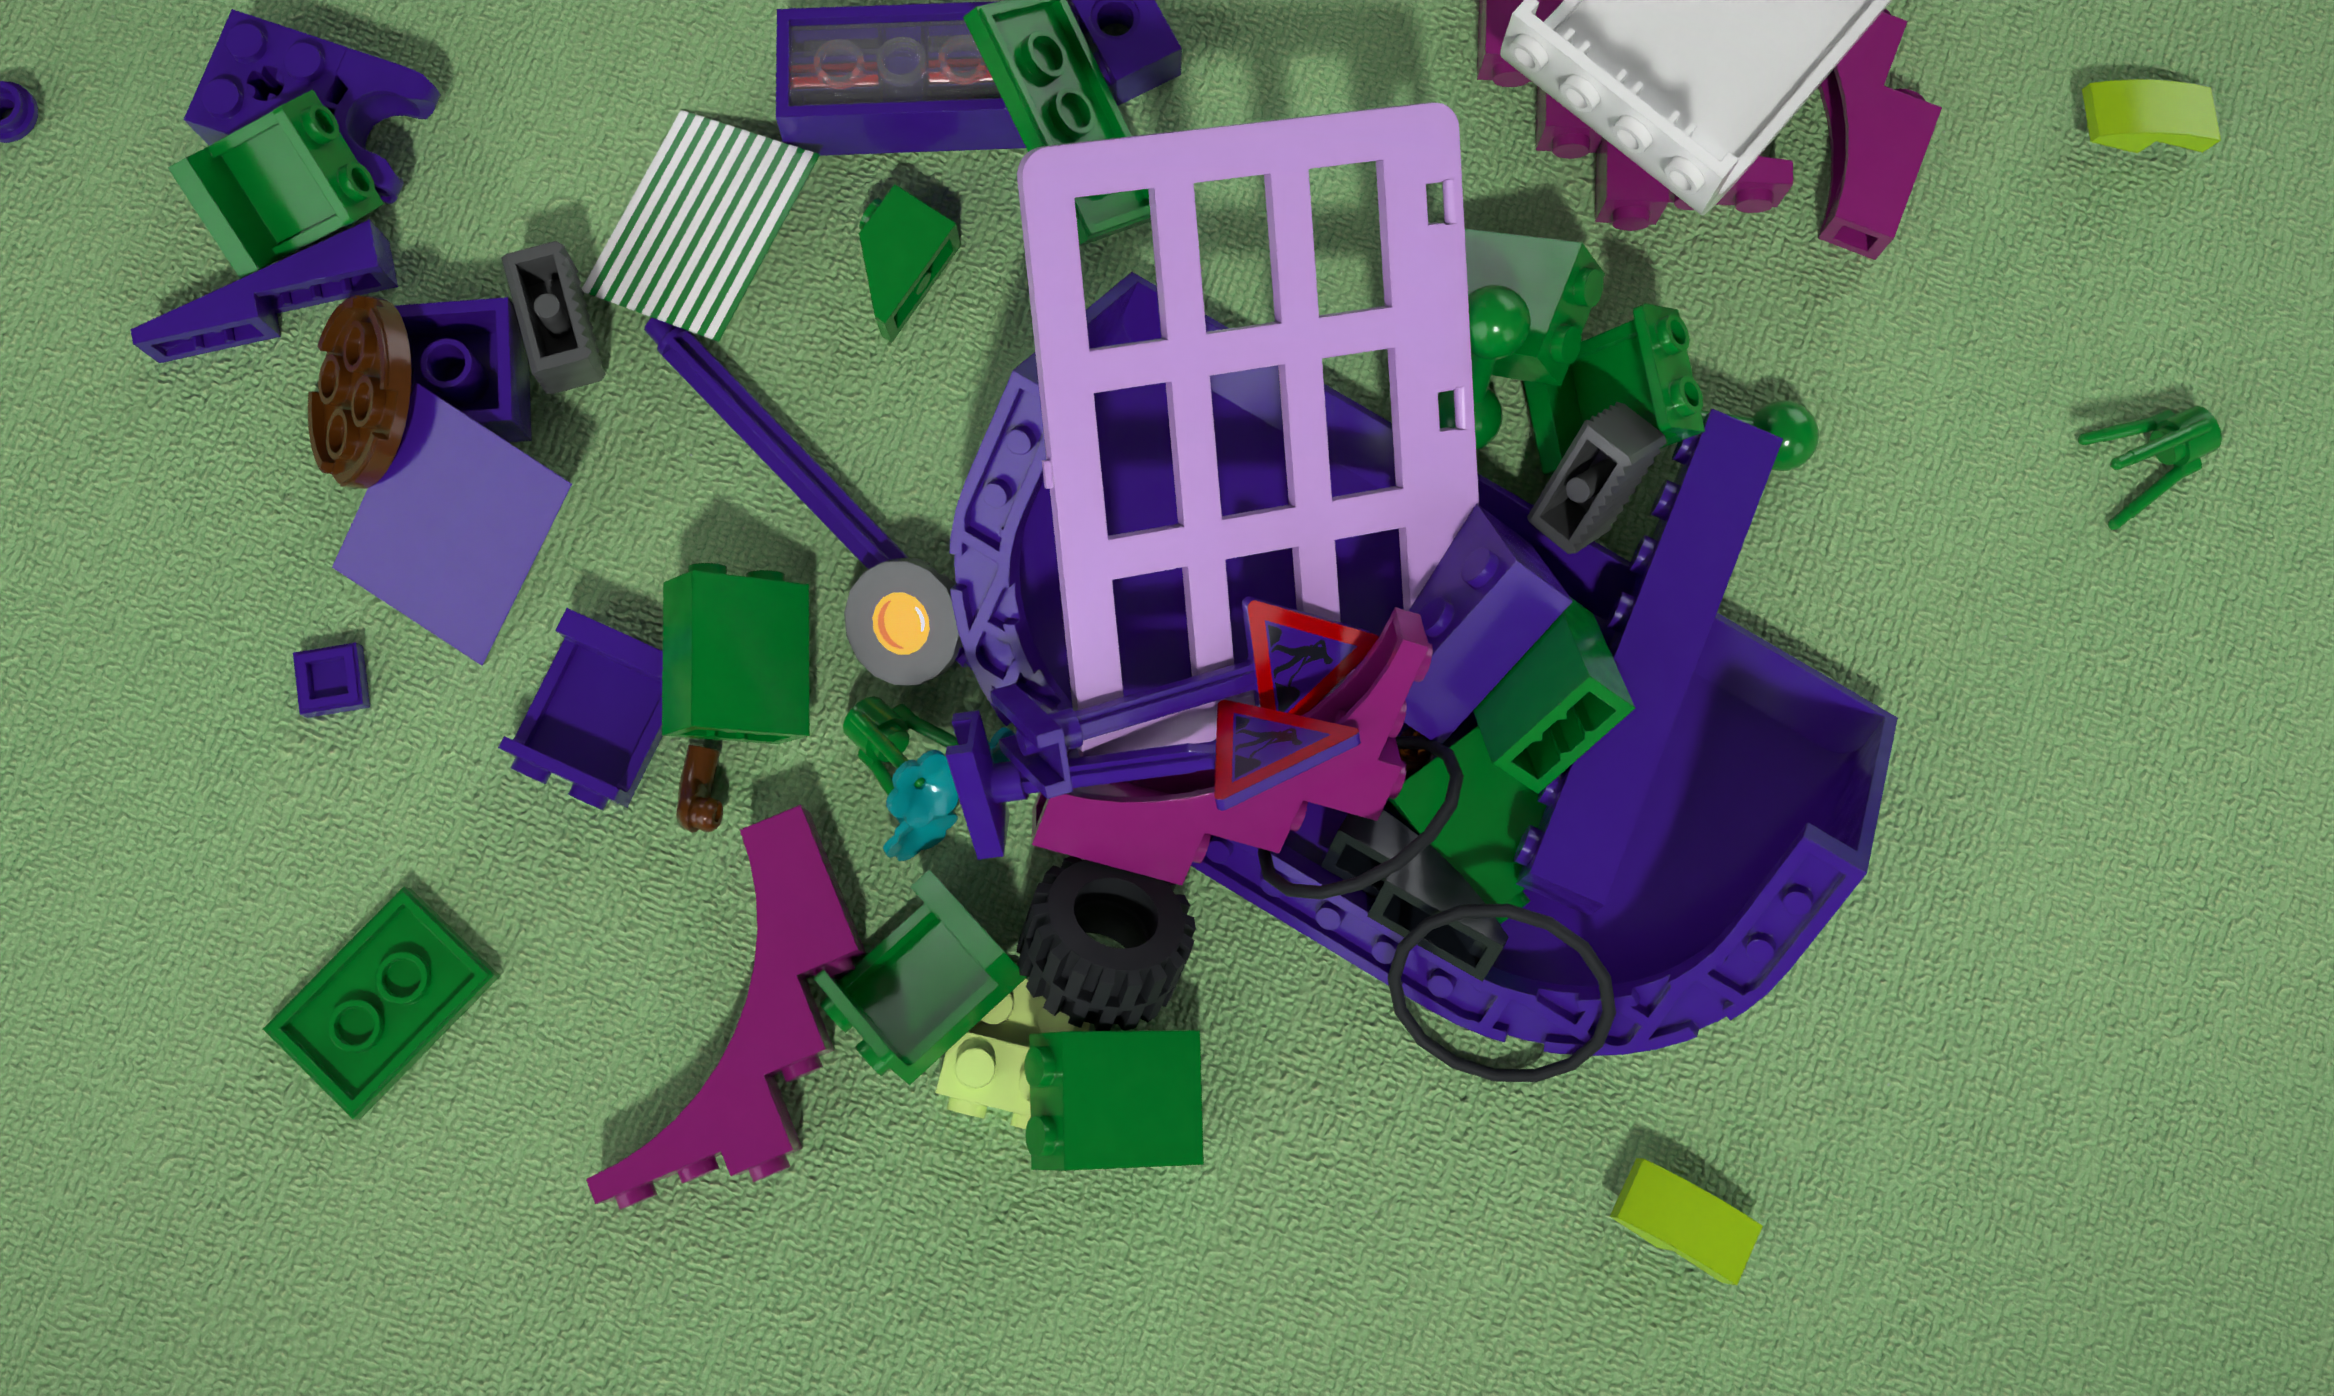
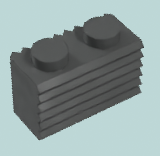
(553, 317)
(1596, 477)

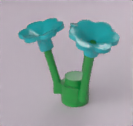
(920, 790)

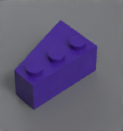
(1481, 616)

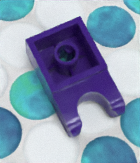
(268, 64)

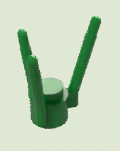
(2175, 440)

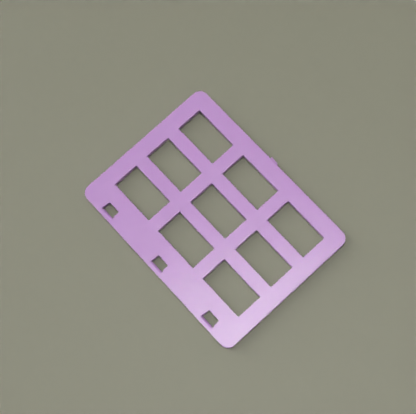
(1420, 326)

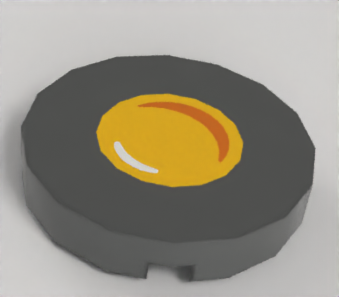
(903, 622)

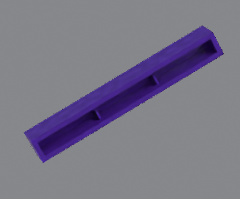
(1656, 650)

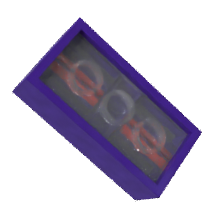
(886, 81)

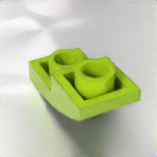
(2145, 111)
(1686, 1220)

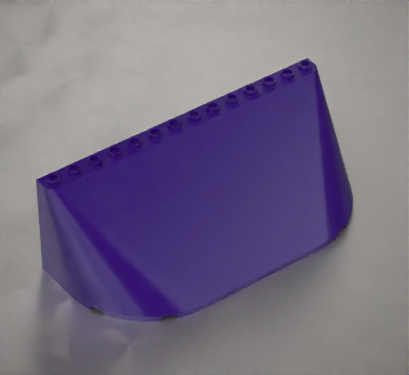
(1744, 833)

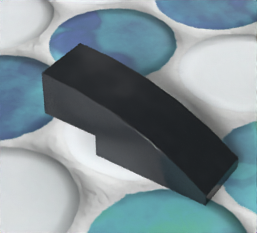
(1416, 892)

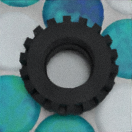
(1097, 980)

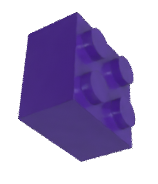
(473, 360)

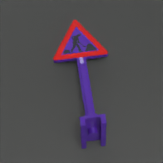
(1288, 666)
(1250, 755)

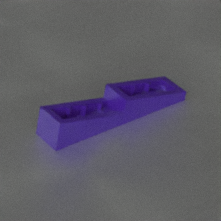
(247, 309)

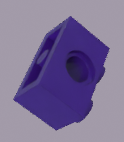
(1139, 58)

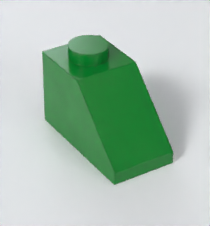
(903, 255)

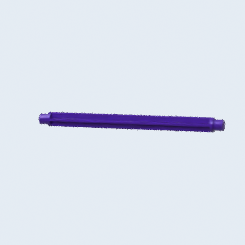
(776, 447)

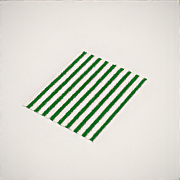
(700, 224)

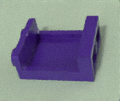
(593, 714)

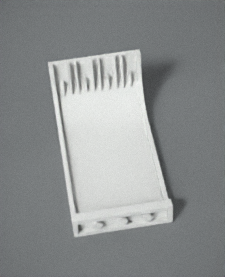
(1686, 82)

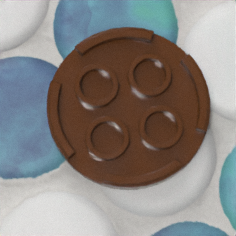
(361, 393)

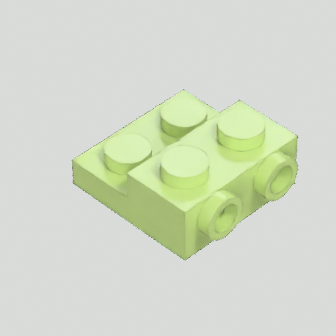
(990, 1058)

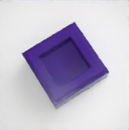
(331, 680)

